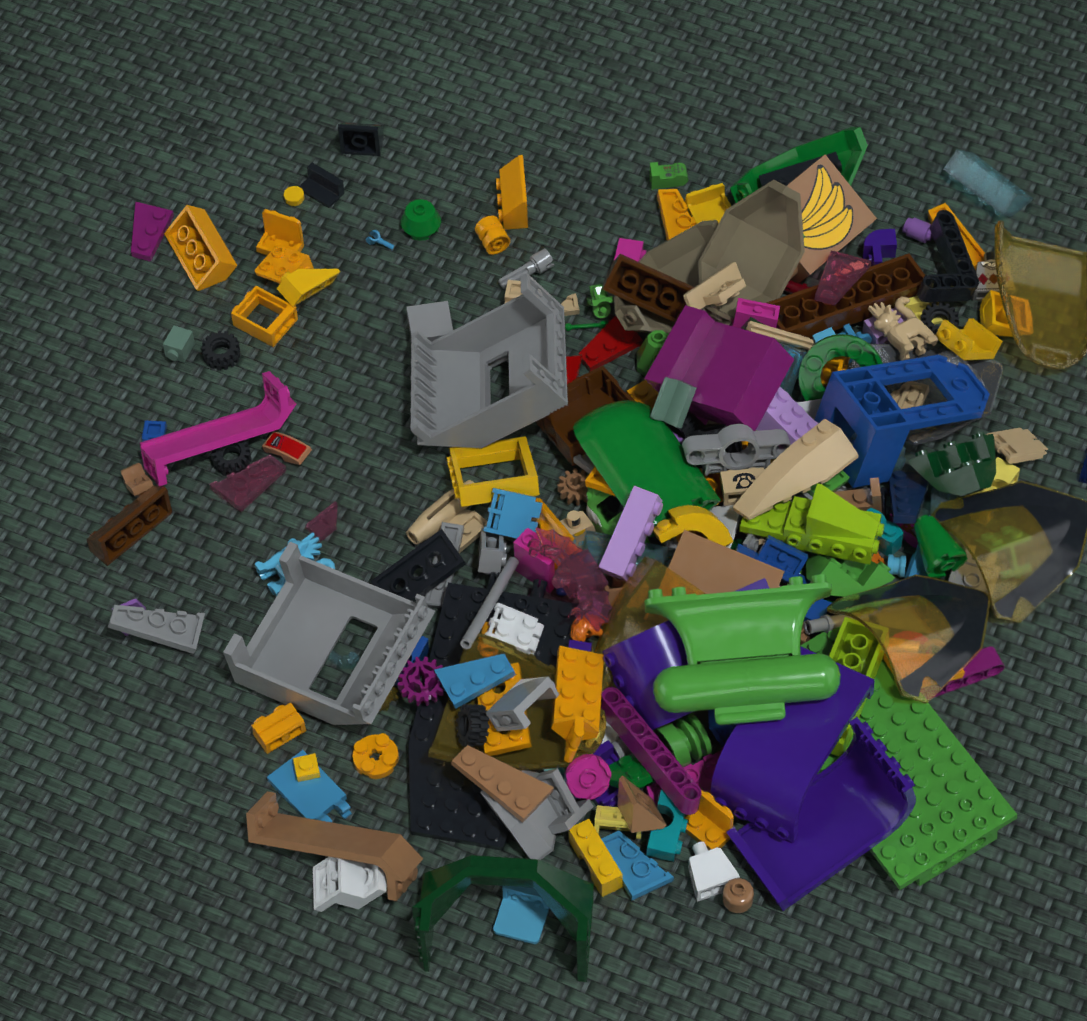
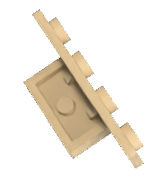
(716, 288)

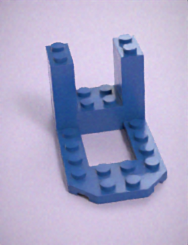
(862, 405)

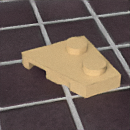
(910, 394)

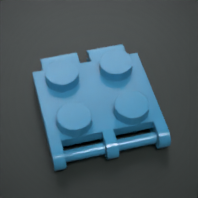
(512, 513)

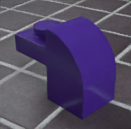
(880, 245)

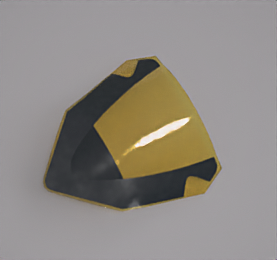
(1021, 540)
(923, 627)

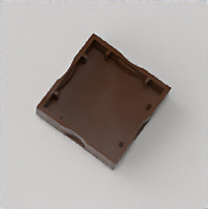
(583, 395)

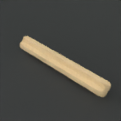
(781, 335)

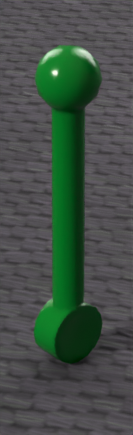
(568, 327)

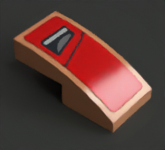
(287, 447)

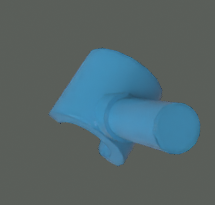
(378, 239)

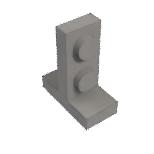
(563, 802)

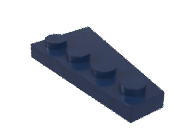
(906, 495)

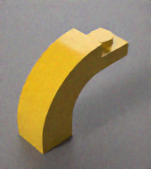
(692, 518)

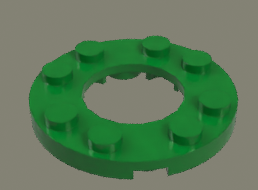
(827, 349)

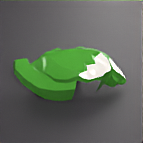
(596, 514)

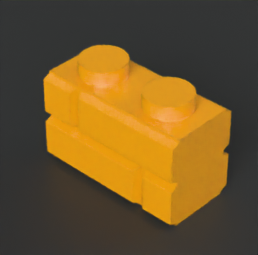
(278, 727)

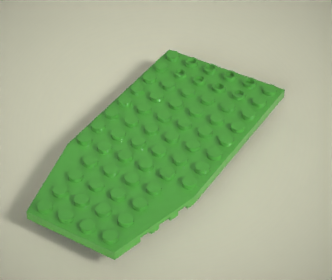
(955, 800)

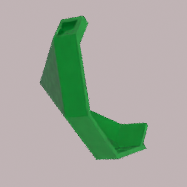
(848, 145)

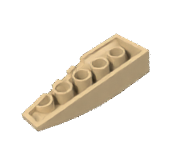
(806, 462)

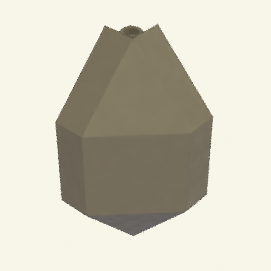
(765, 242)
(676, 259)

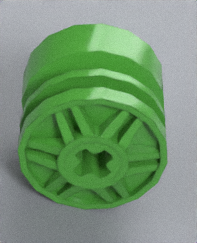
(685, 739)

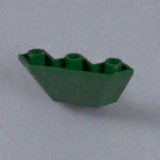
(959, 467)

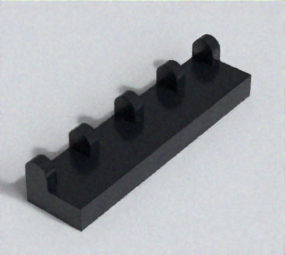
(789, 173)

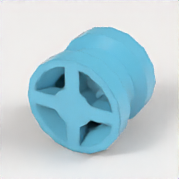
(897, 565)

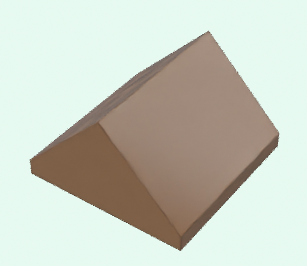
(638, 808)

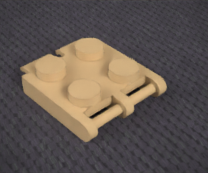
(1018, 445)

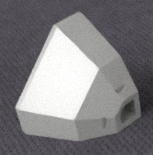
(533, 833)

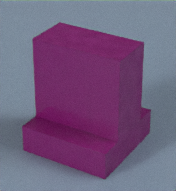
(728, 365)

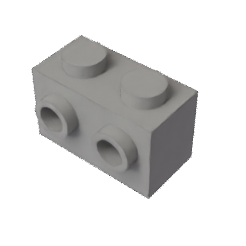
(491, 552)

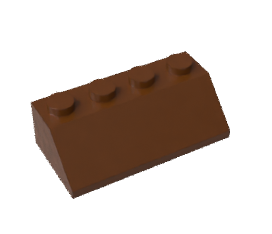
(646, 287)
(130, 524)

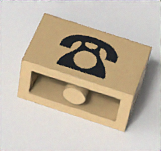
(736, 482)

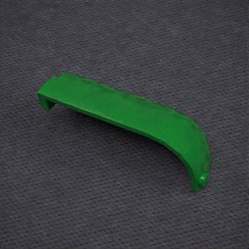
(641, 453)

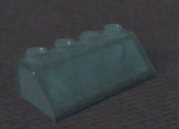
(986, 183)

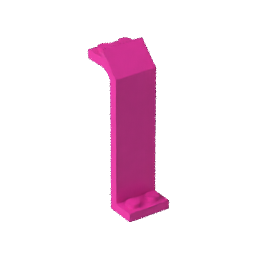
(219, 432)

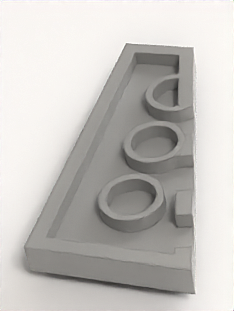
(167, 628)

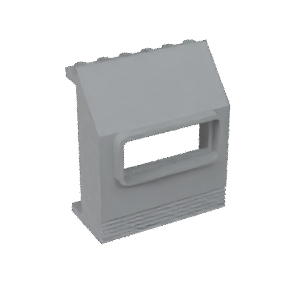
(453, 372)
(304, 630)

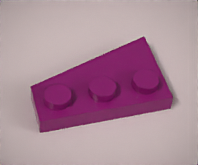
(149, 229)

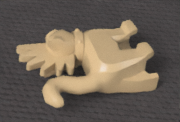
(902, 334)

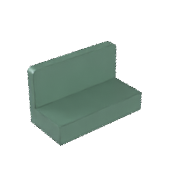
(673, 402)

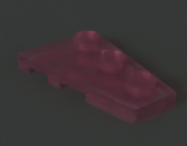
(839, 276)
(248, 484)

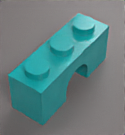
(665, 842)

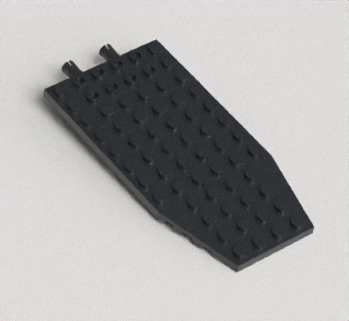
(441, 798)

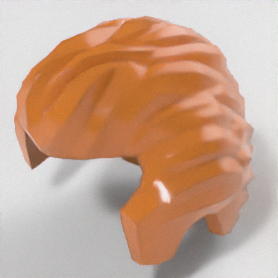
(584, 630)

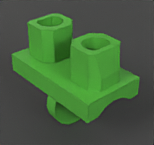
(599, 300)

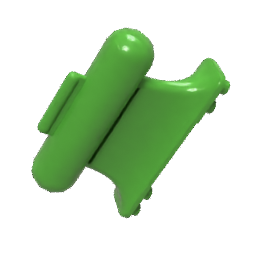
(743, 652)

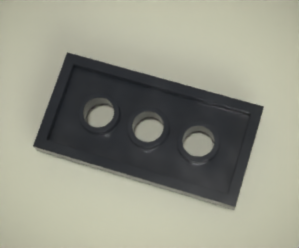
(421, 558)

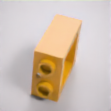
(278, 328)

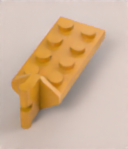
(579, 699)

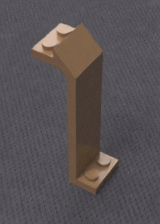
(335, 840)

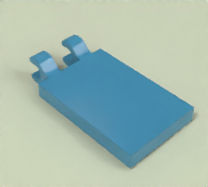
(311, 797)

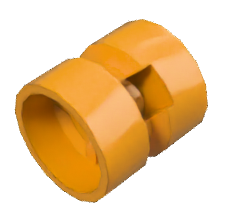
(492, 235)

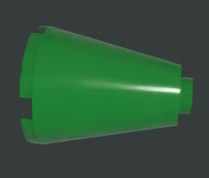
(937, 547)

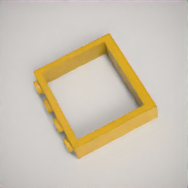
(495, 452)

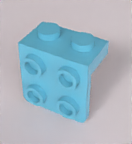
(521, 914)

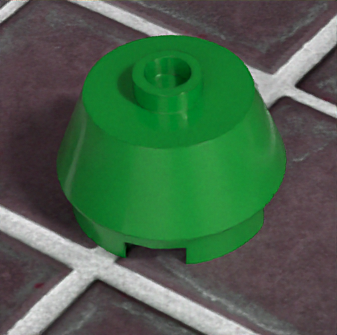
(420, 219)

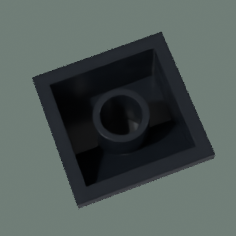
(360, 139)

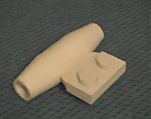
(447, 510)

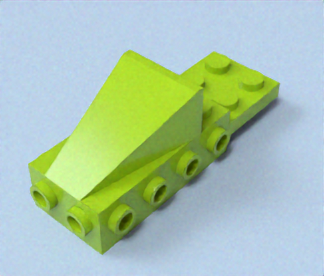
(821, 526)

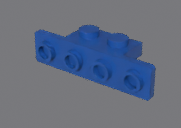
(780, 556)

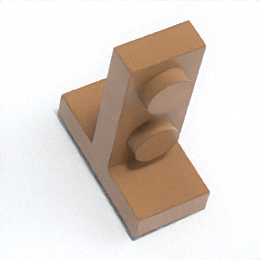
(864, 498)

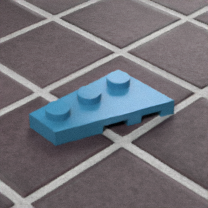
(474, 677)
(639, 872)

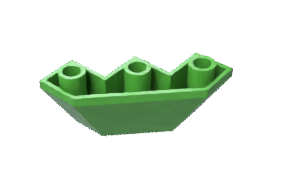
(846, 575)

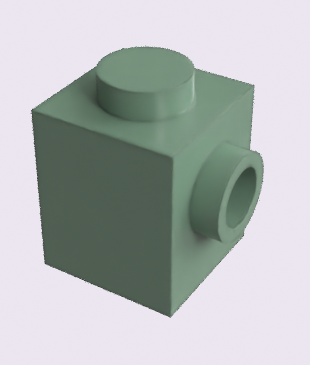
(178, 344)

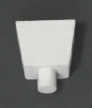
(709, 871)

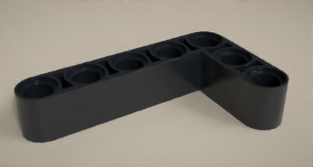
(961, 277)

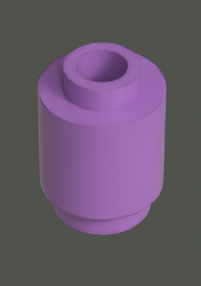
(918, 230)

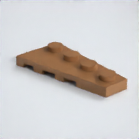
(506, 785)

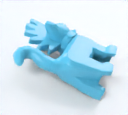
(271, 567)

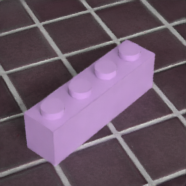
(631, 533)

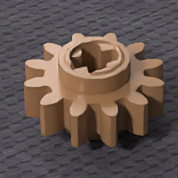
(573, 486)

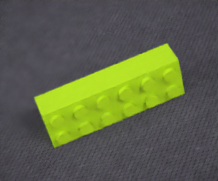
(861, 652)

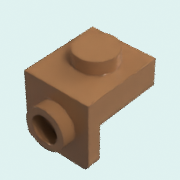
(136, 479)

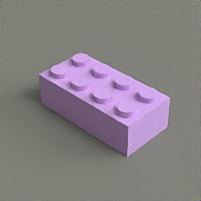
(786, 415)

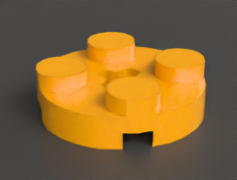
(375, 744)

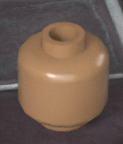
(738, 895)

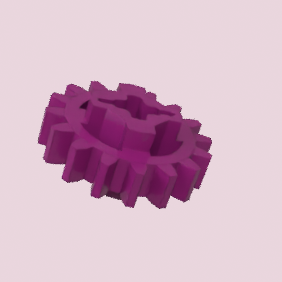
(411, 683)

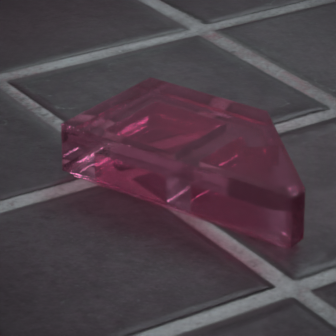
(324, 523)

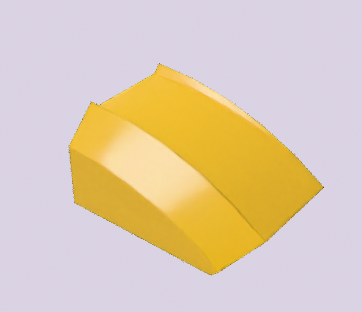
(993, 315)

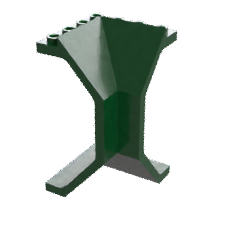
(563, 893)

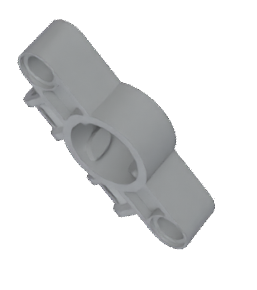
(711, 453)

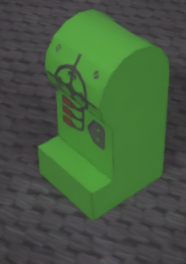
(667, 175)

